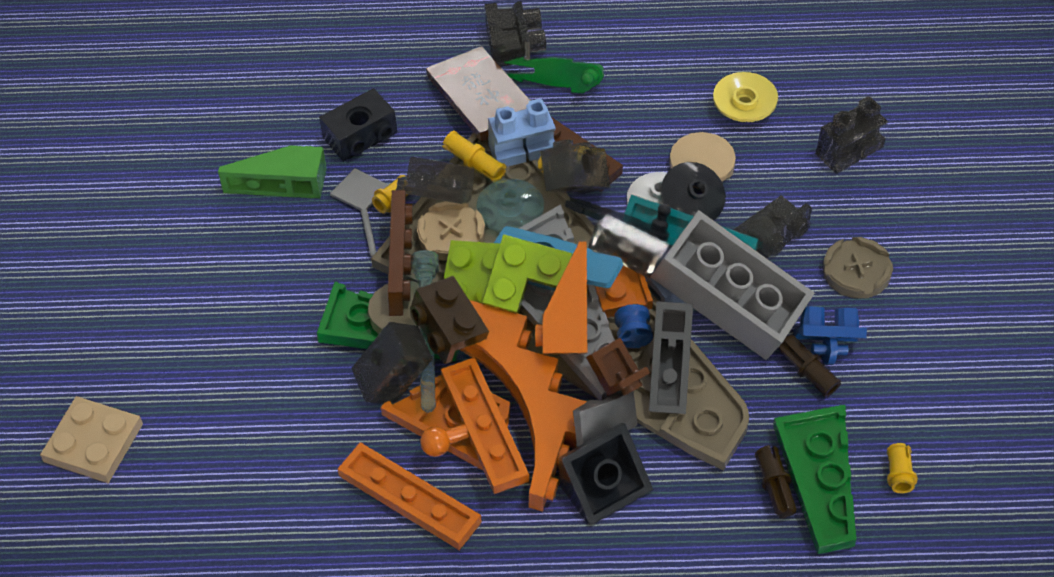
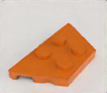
(412, 417)

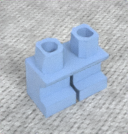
(520, 130)

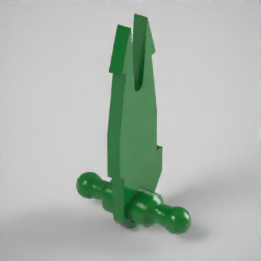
(560, 73)

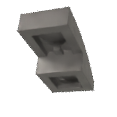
(601, 415)

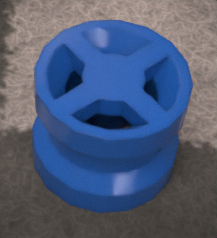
(633, 325)

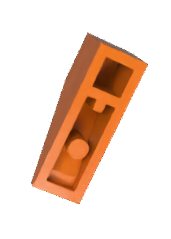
(566, 314)

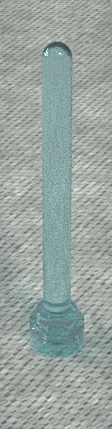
(425, 266)

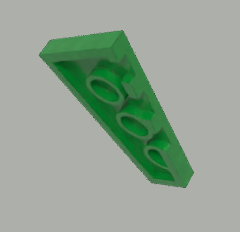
(347, 320)
(820, 470)

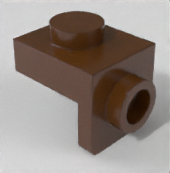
(616, 368)

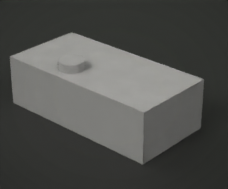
(733, 285)

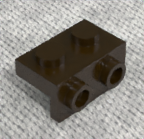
(447, 318)

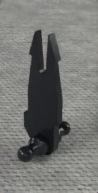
(657, 228)

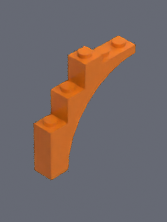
(535, 387)

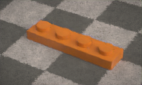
(410, 496)

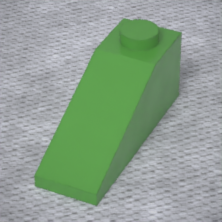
(281, 172)

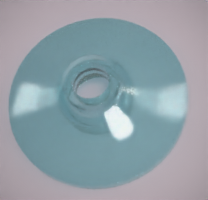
(500, 212)

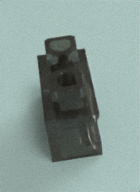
(509, 32)
(851, 135)

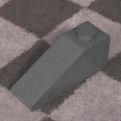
(671, 357)

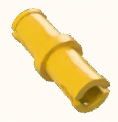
(474, 156)

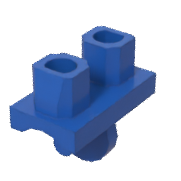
(845, 330)

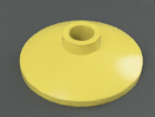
(745, 97)

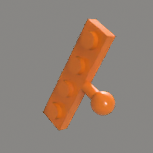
(480, 424)

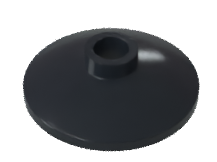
(679, 194)

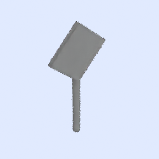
(357, 192)

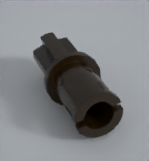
(809, 366)
(775, 481)

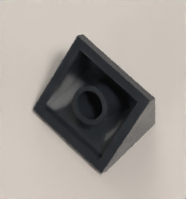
(603, 474)

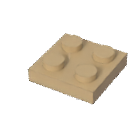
(91, 439)

